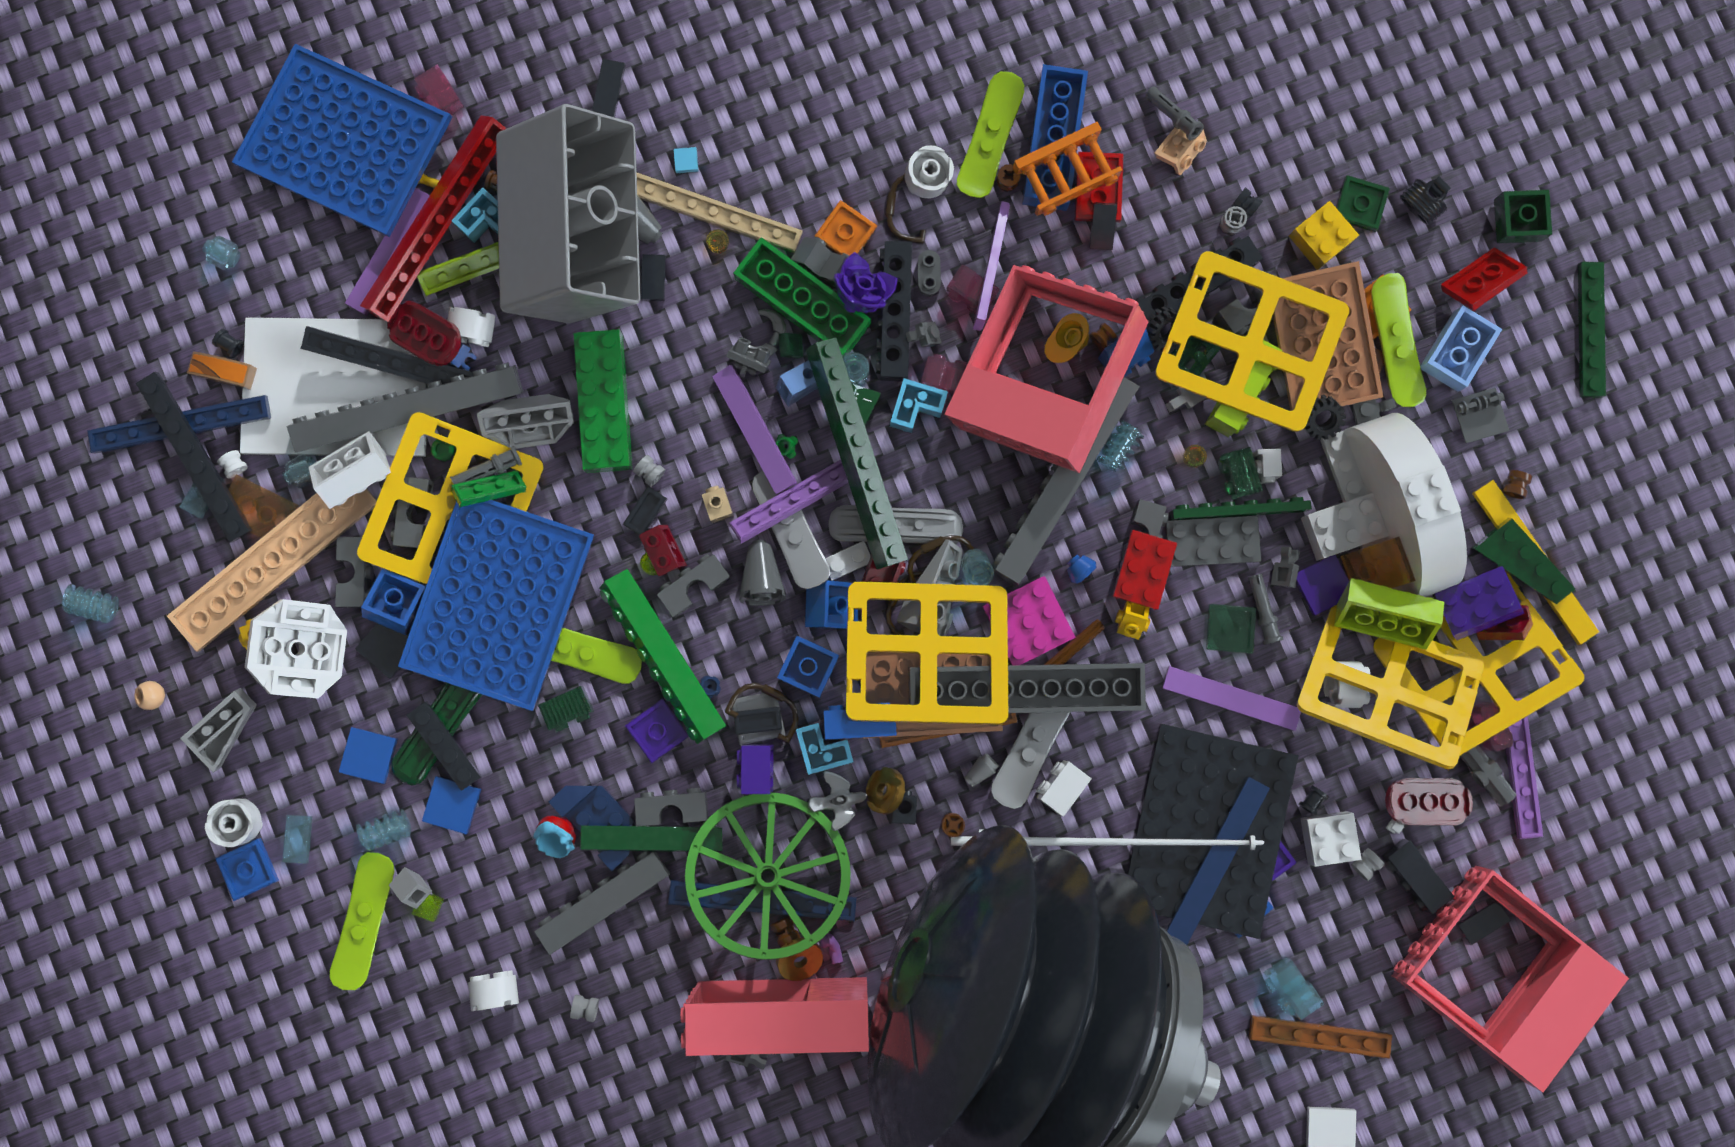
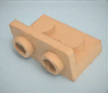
(1179, 150)

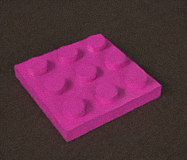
(1034, 622)

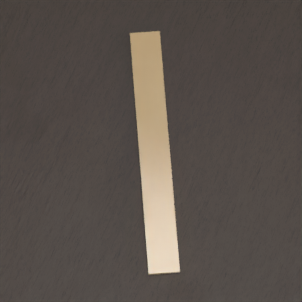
(717, 213)

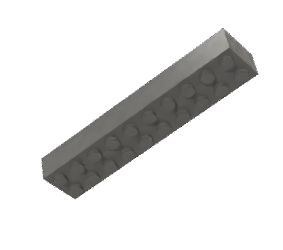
(1053, 500)
(1042, 687)

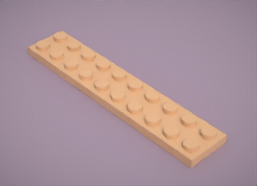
(265, 567)

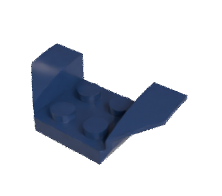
(593, 808)

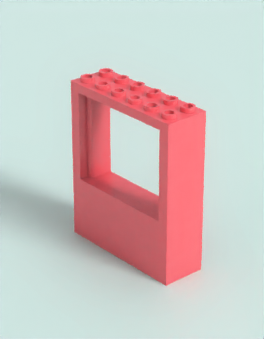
(1023, 414)
(1549, 1004)
(776, 1017)

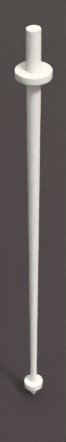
(1050, 841)

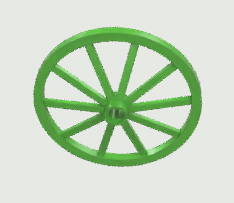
(838, 902)

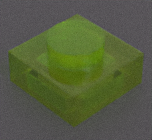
(429, 908)

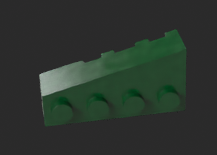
(1522, 558)

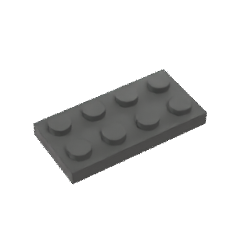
(1214, 541)

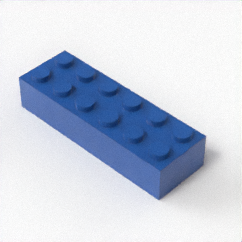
(1056, 116)

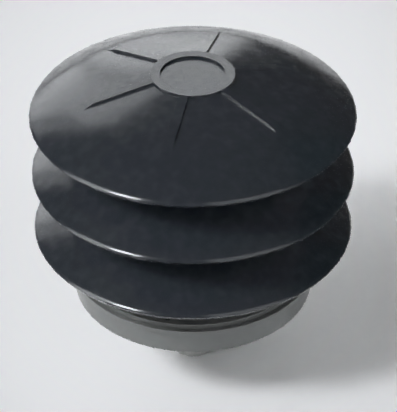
(1035, 1009)

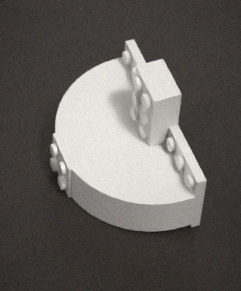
(1388, 491)

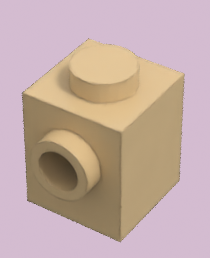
(717, 504)

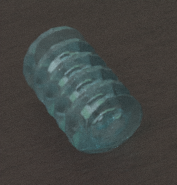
(1120, 447)
(88, 605)
(384, 832)

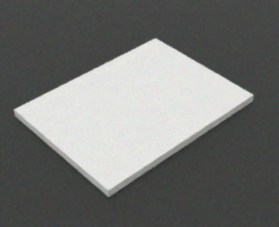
(310, 382)

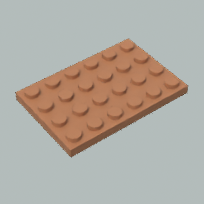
(1353, 367)
(889, 684)

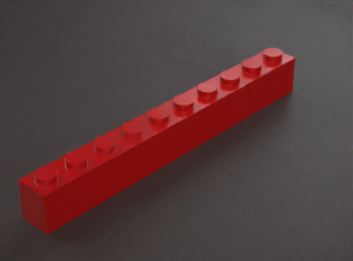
(433, 219)

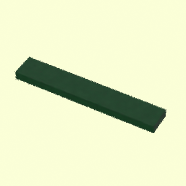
(645, 838)

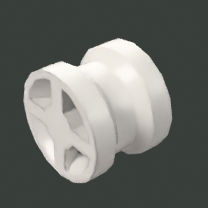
(232, 464)

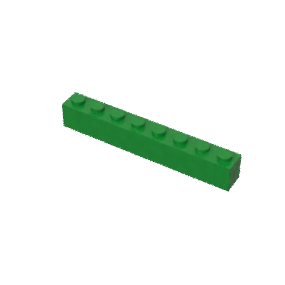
(661, 656)

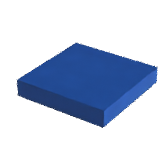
(368, 755)
(451, 806)
(247, 869)

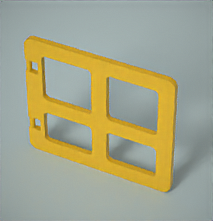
(1251, 347)
(438, 505)
(928, 646)
(1389, 691)
(1510, 710)

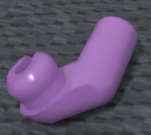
(833, 946)

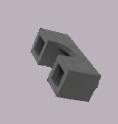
(1236, 317)
(1148, 517)
(406, 532)
(355, 591)
(675, 594)
(650, 807)

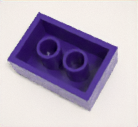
(1479, 603)
(756, 769)

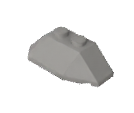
(526, 421)

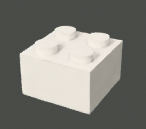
(1062, 787)
(1330, 838)

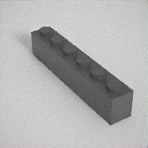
(602, 902)

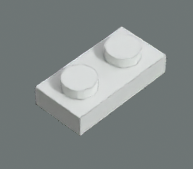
(848, 560)

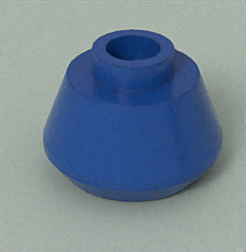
(1080, 568)

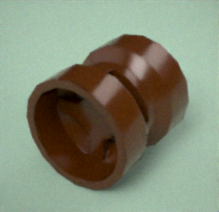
(1517, 484)
(784, 931)

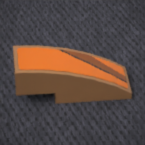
(222, 370)

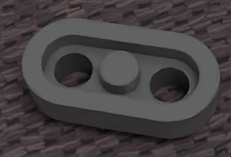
(929, 272)

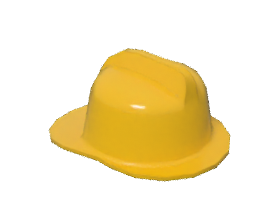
(1067, 338)

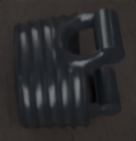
(1421, 203)

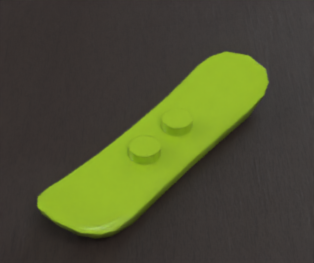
(990, 135)
(1397, 340)
(597, 656)
(362, 921)

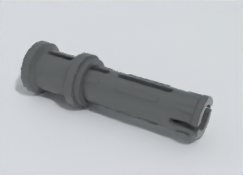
(1181, 118)
(497, 464)
(1267, 621)

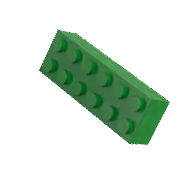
(800, 296)
(602, 401)

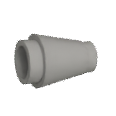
(981, 770)

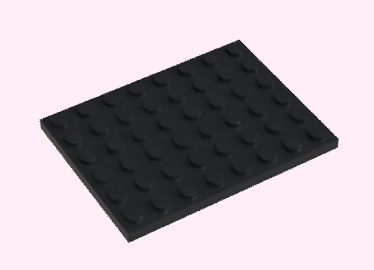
(1188, 797)

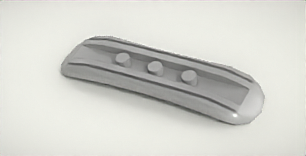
(913, 524)
(796, 541)
(1027, 757)

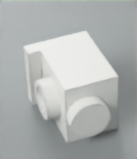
(1268, 464)

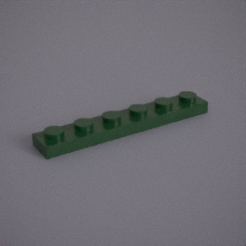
(1591, 330)
(1250, 508)

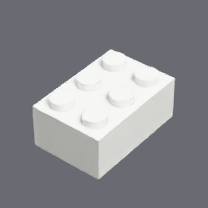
(349, 470)

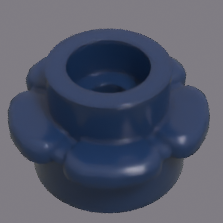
(714, 682)

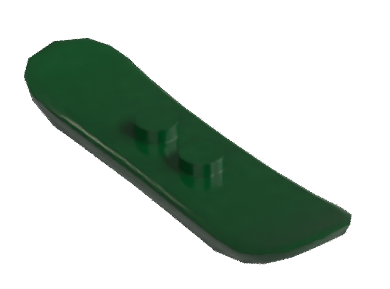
(415, 757)

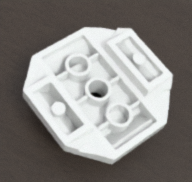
(320, 652)

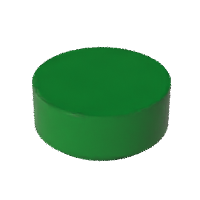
(442, 451)

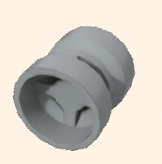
(1229, 224)
(650, 471)
(1369, 863)
(584, 1008)

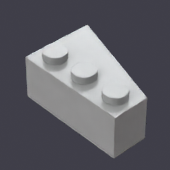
(218, 731)

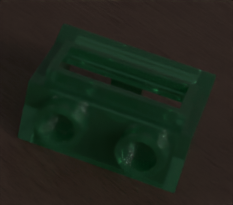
(1201, 359)

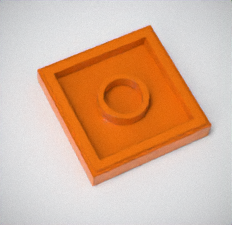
(846, 230)

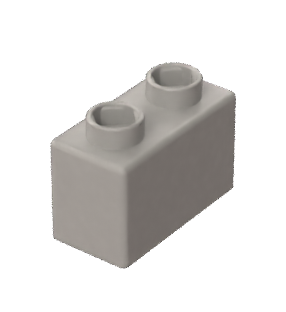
(567, 215)

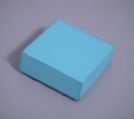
(686, 160)

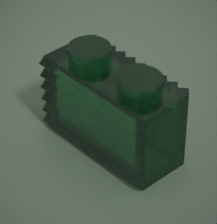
(1240, 473)
(566, 708)

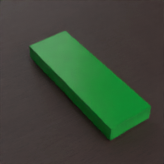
(488, 488)

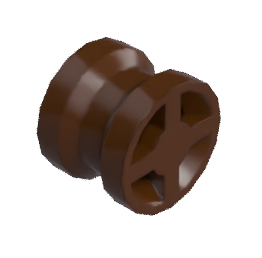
(1007, 182)
(1103, 336)
(955, 827)

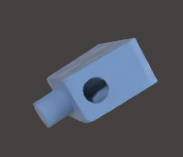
(796, 383)

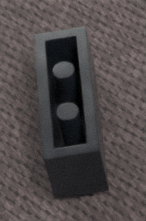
(1417, 876)

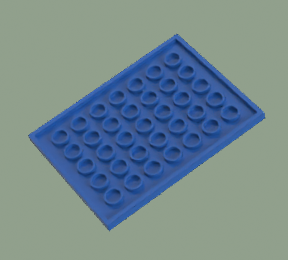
(342, 140)
(496, 601)

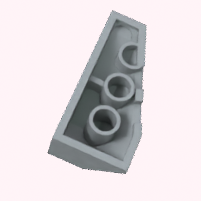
(941, 570)

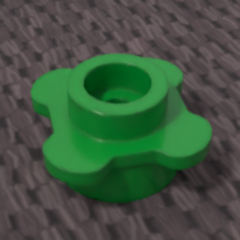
(792, 441)

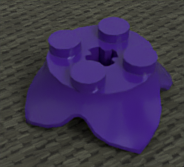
(860, 288)

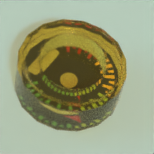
(717, 241)
(1194, 456)

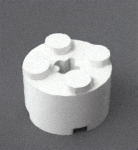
(938, 164)
(473, 325)
(1343, 694)
(220, 820)
(493, 992)

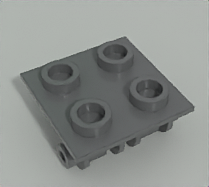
(1481, 415)

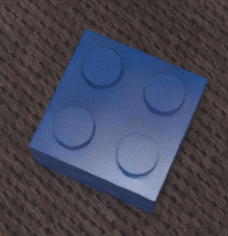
(393, 601)
(808, 666)

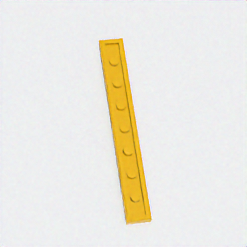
(1568, 609)

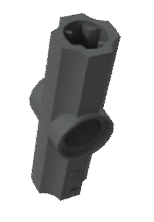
(1488, 775)

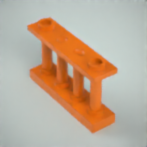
(1067, 146)

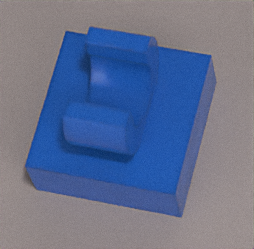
(463, 353)

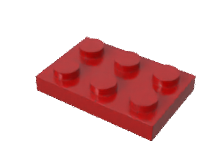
(1103, 193)
(1484, 279)
(1144, 569)

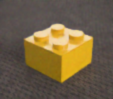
(1323, 235)

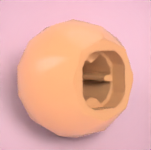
(149, 695)

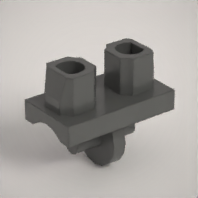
(747, 361)

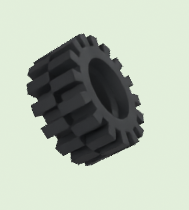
(1155, 325)
(1333, 422)

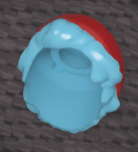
(555, 836)

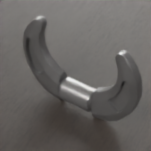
(778, 326)

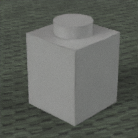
(410, 888)

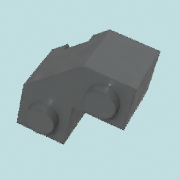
(818, 260)

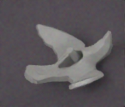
(839, 800)

